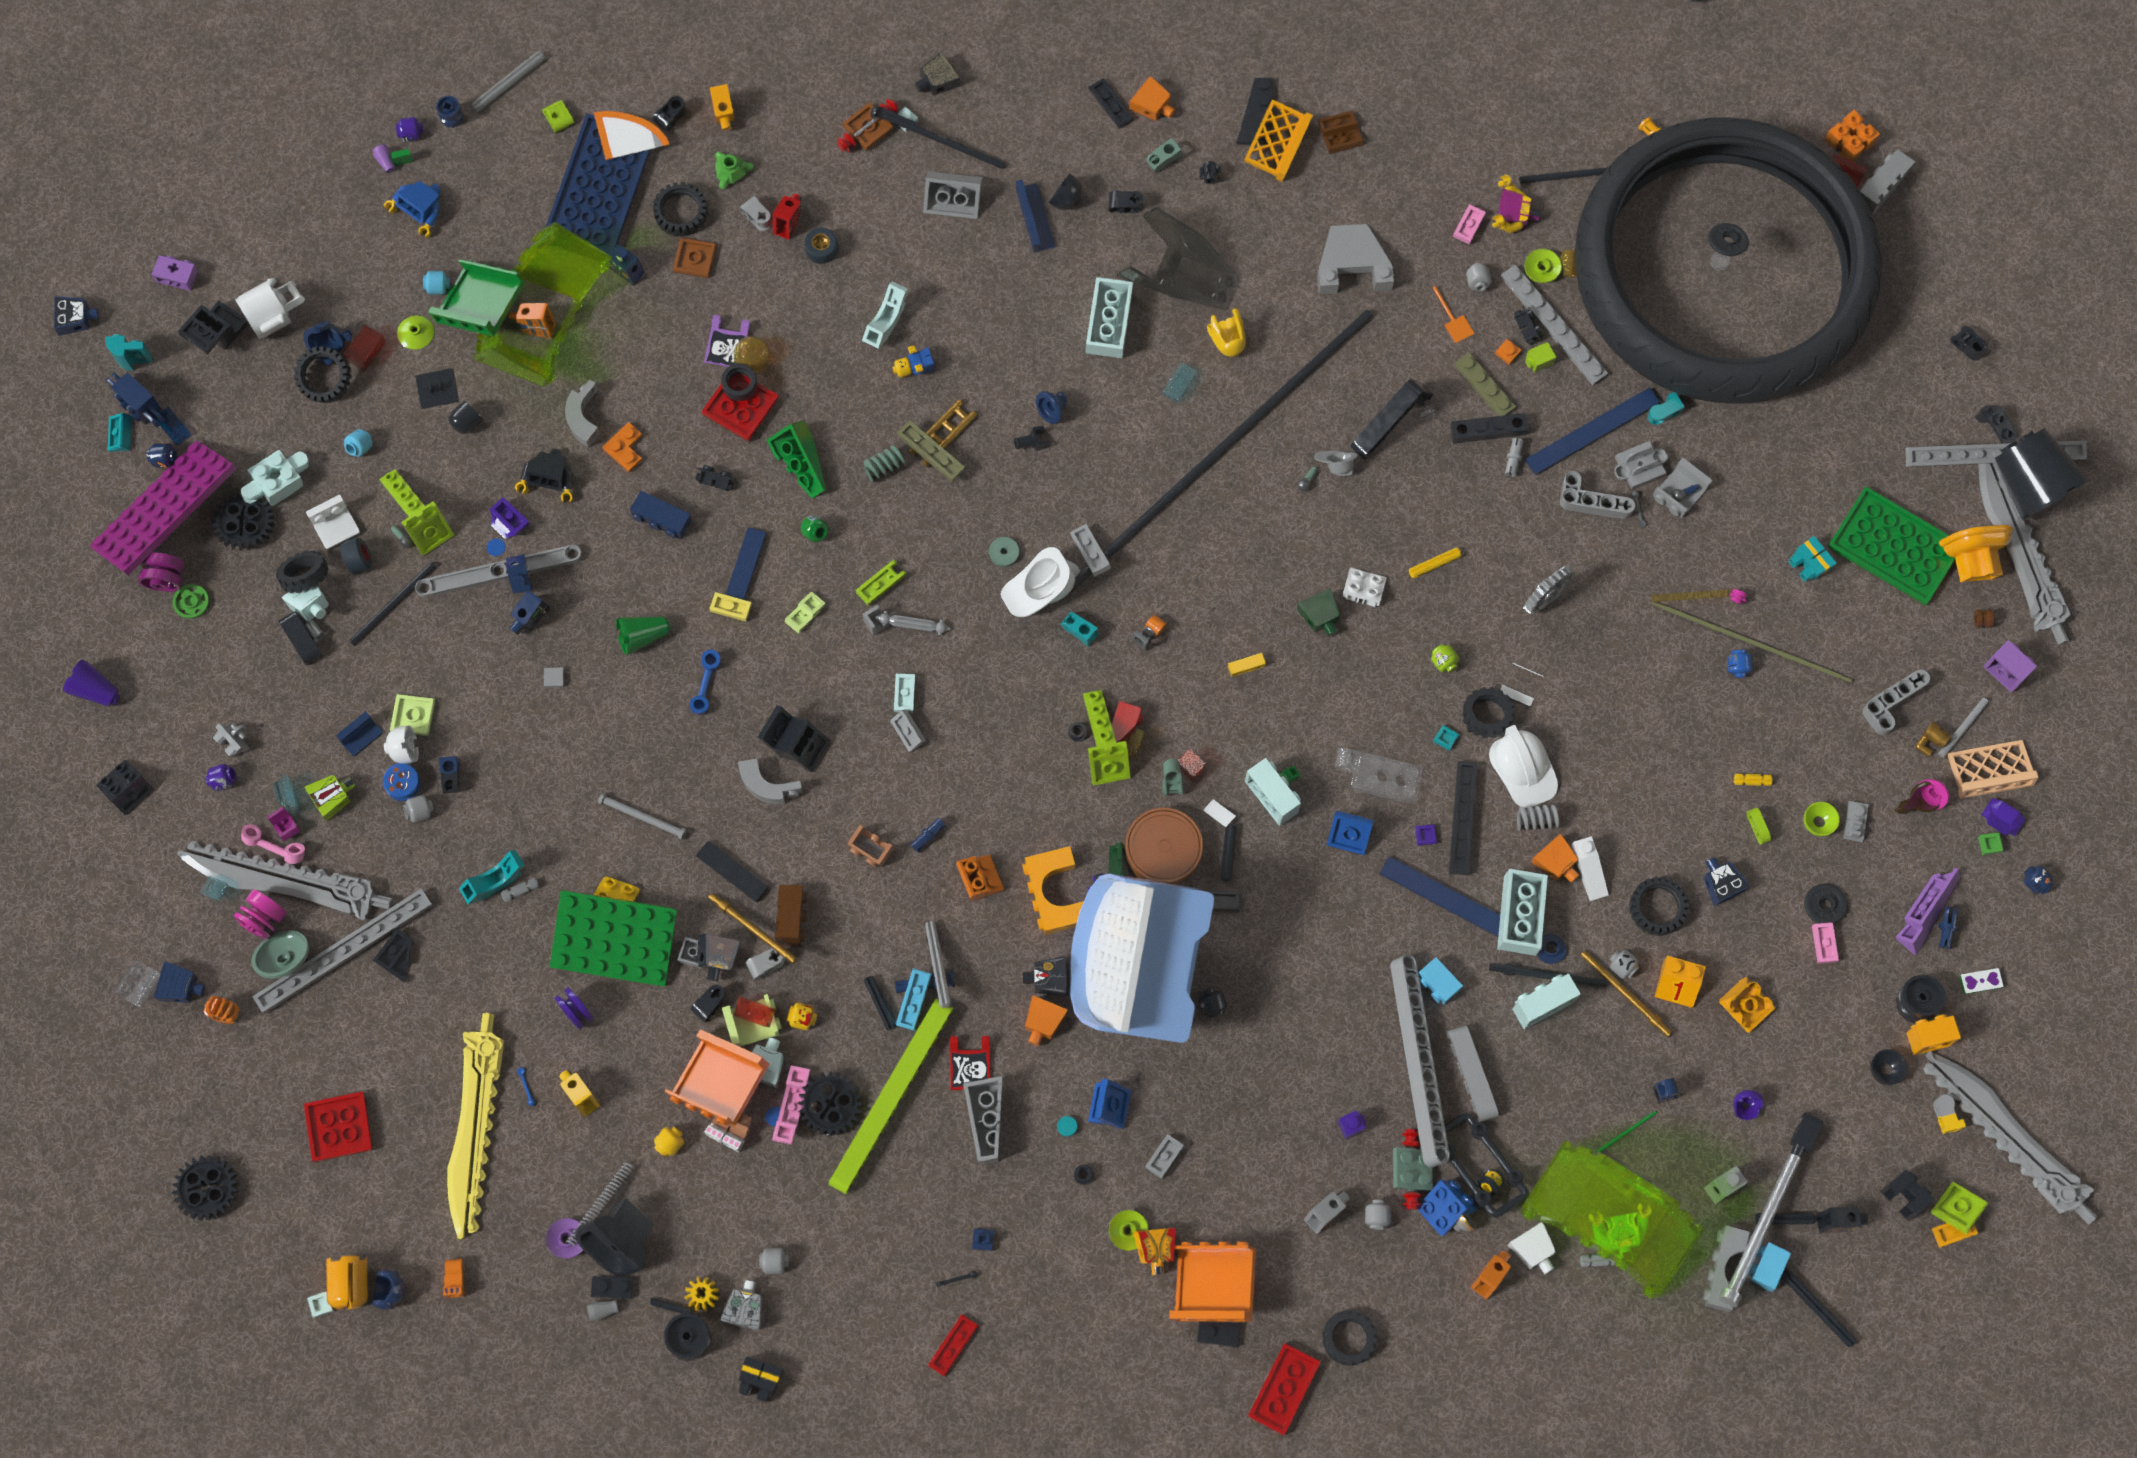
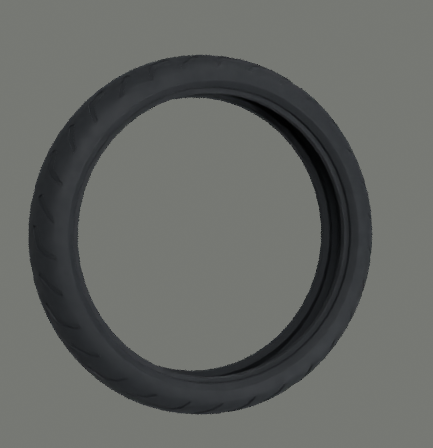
(1764, 149)

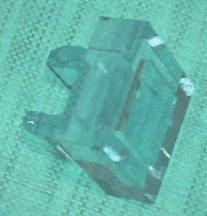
(214, 888)

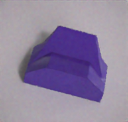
(507, 519)
(2003, 817)

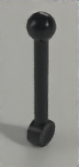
(973, 1274)

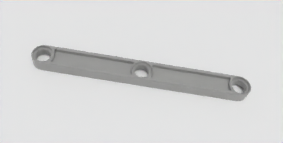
(485, 573)

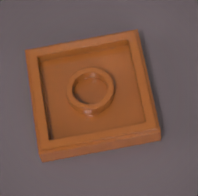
(694, 257)

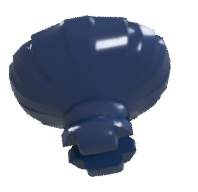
(1051, 406)

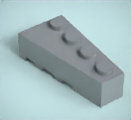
(1886, 179)
(984, 1111)

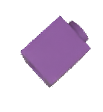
(183, 275)

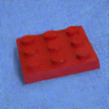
(740, 416)
(338, 1127)

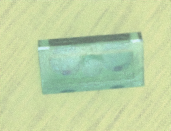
(1179, 382)

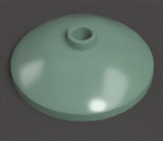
(280, 954)

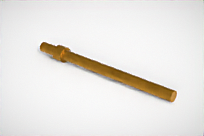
(726, 907)
(1654, 1020)

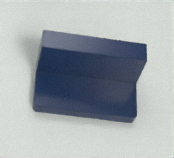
(359, 734)

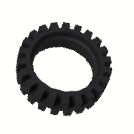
(685, 228)
(341, 386)
(1672, 888)

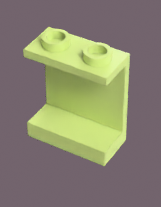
(745, 1032)

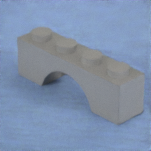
(1731, 1243)

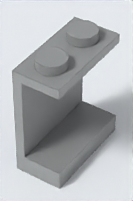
(1681, 478)

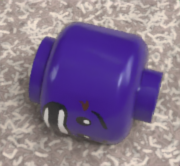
(409, 129)

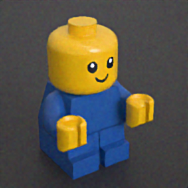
(916, 363)

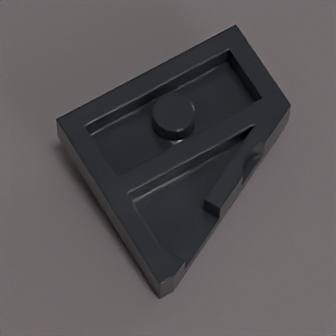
(395, 955)

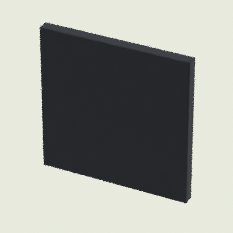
(436, 388)

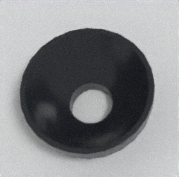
(1897, 1064)

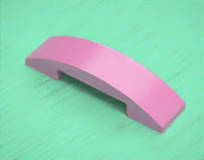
(789, 1116)

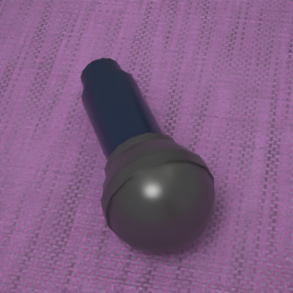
(1680, 494)

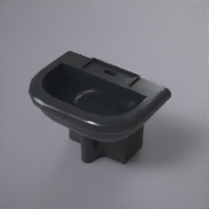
(616, 1239)

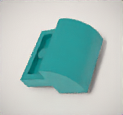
(127, 352)

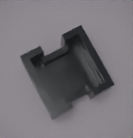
(1907, 1185)

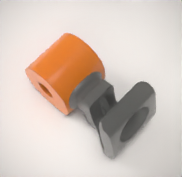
(1152, 628)

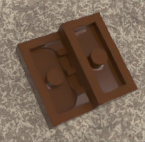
(1340, 132)

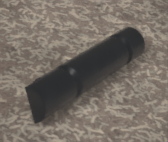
(670, 1306)

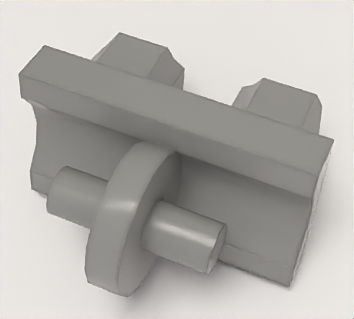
(234, 735)

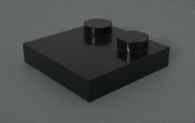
(1219, 1333)

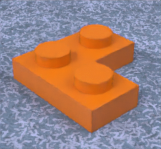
(619, 447)

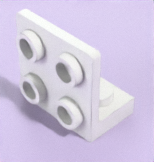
(333, 522)

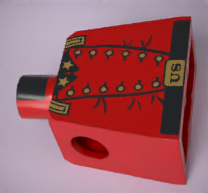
(787, 216)

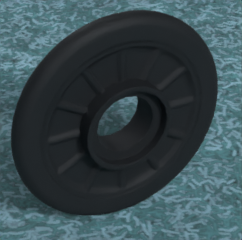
(1736, 233)
(1825, 892)

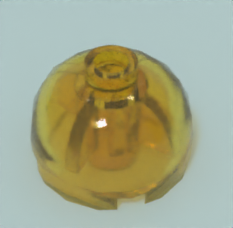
(752, 352)

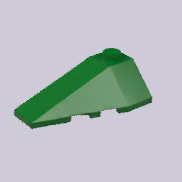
(798, 451)

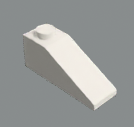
(1590, 868)

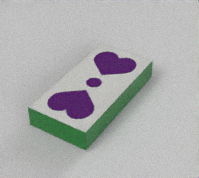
(1981, 981)

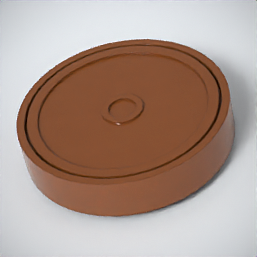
(1163, 846)

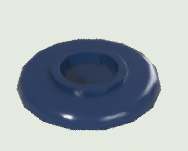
(1558, 955)

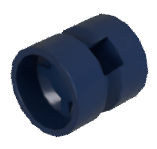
(449, 111)

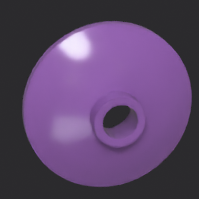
(554, 1236)

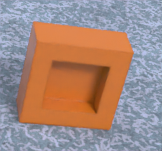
(1508, 351)

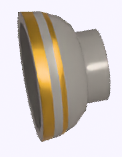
(1463, 1224)

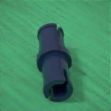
(928, 834)

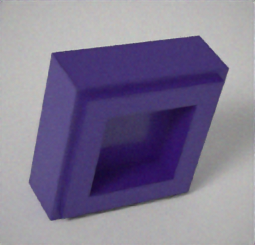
(1425, 835)

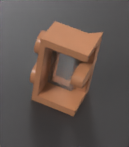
(869, 846)

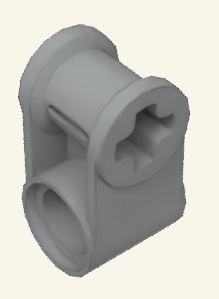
(756, 214)
(763, 963)

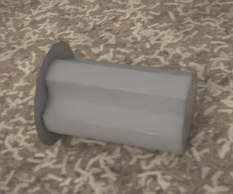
(315, 631)

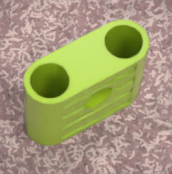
(558, 116)

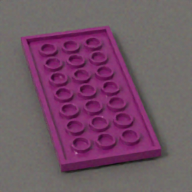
(162, 507)

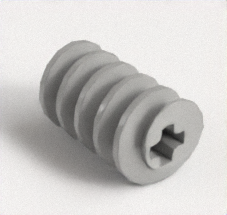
(1537, 817)

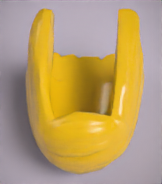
(1228, 334)

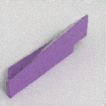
(1926, 910)

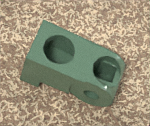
(1164, 155)

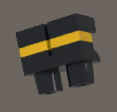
(750, 1378)

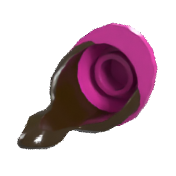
(1925, 797)

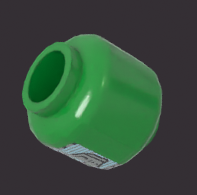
(814, 528)

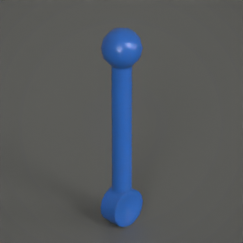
(520, 1071)

